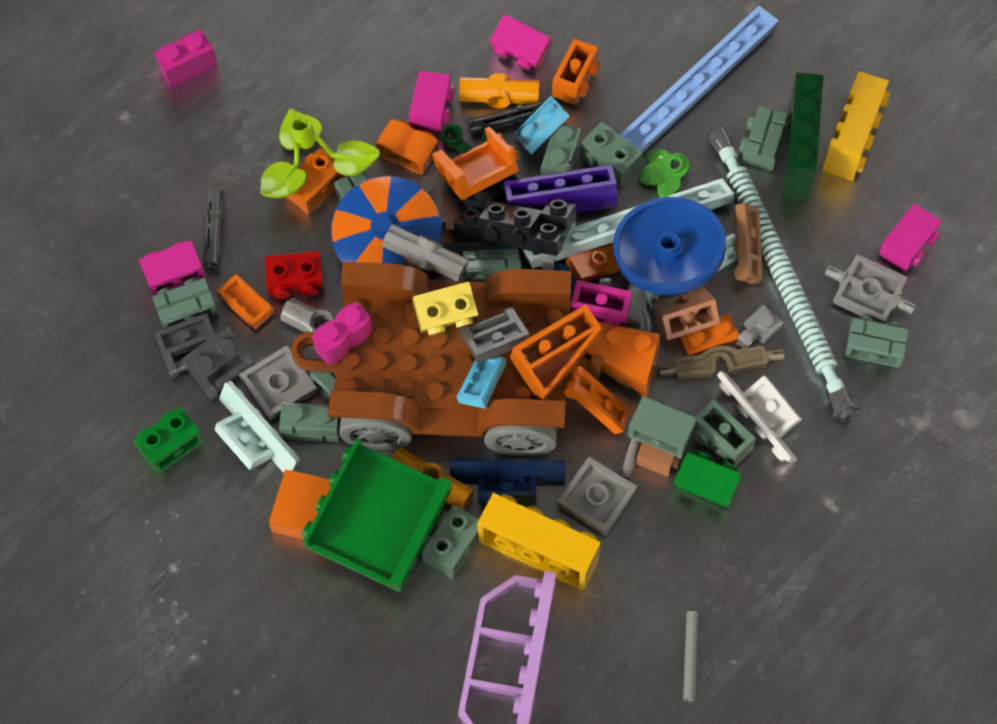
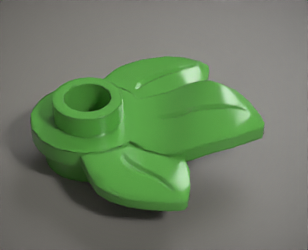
(660, 173)

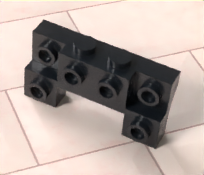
(514, 225)

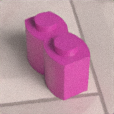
(337, 336)

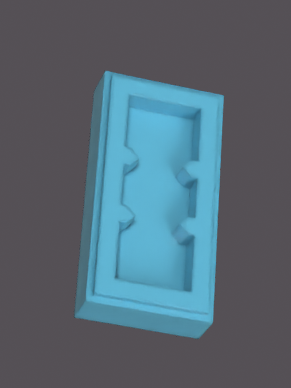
(481, 382)

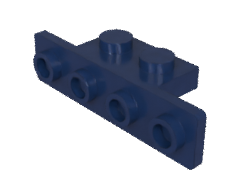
(508, 476)

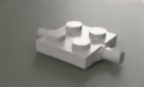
(870, 289)

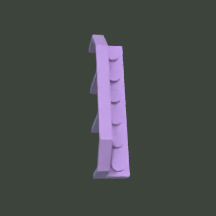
(533, 646)

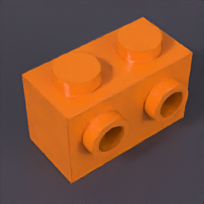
(575, 71)
(318, 183)

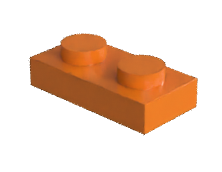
(717, 335)

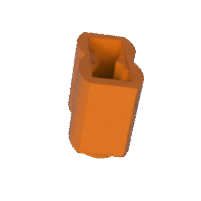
(407, 146)

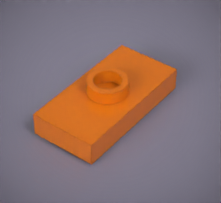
(593, 263)
(245, 301)

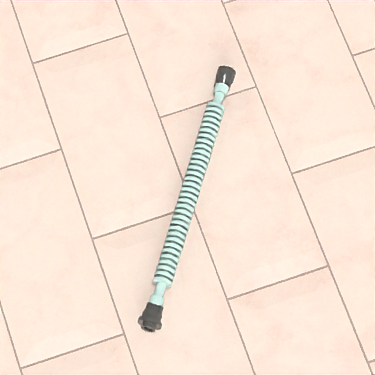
(786, 280)

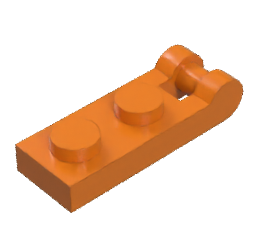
(596, 399)

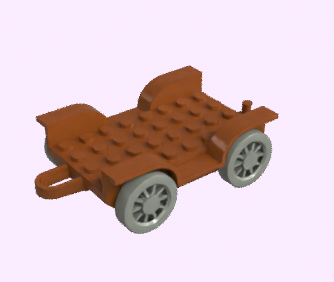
(412, 380)

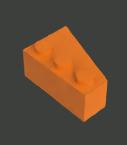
(555, 351)
(627, 355)

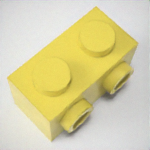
(445, 308)

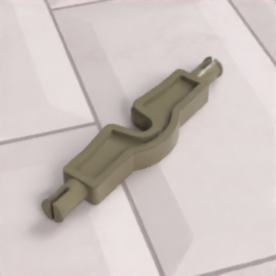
(735, 359)

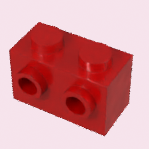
(294, 275)

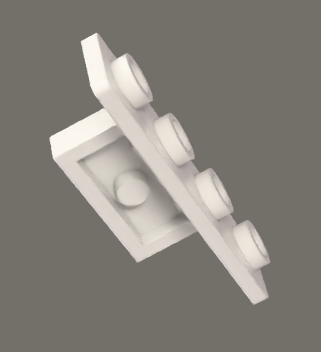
(768, 411)

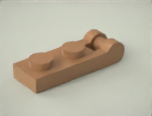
(748, 244)

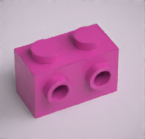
(520, 42)
(186, 58)
(431, 101)
(910, 237)
(171, 266)
(606, 303)

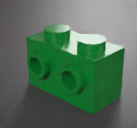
(168, 439)
(708, 479)

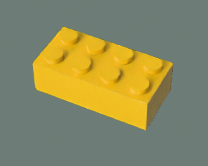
(539, 540)

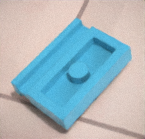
(541, 124)

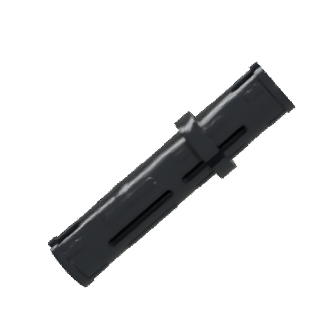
(503, 118)

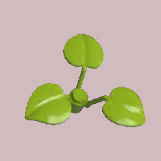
(301, 132)

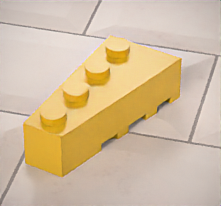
(855, 126)

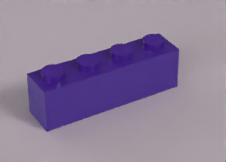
(587, 188)

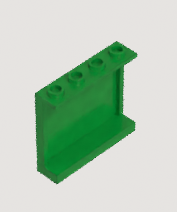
(376, 516)

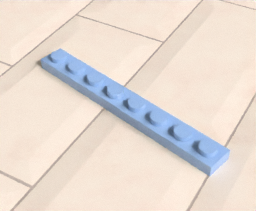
(700, 79)

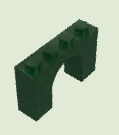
(804, 124)

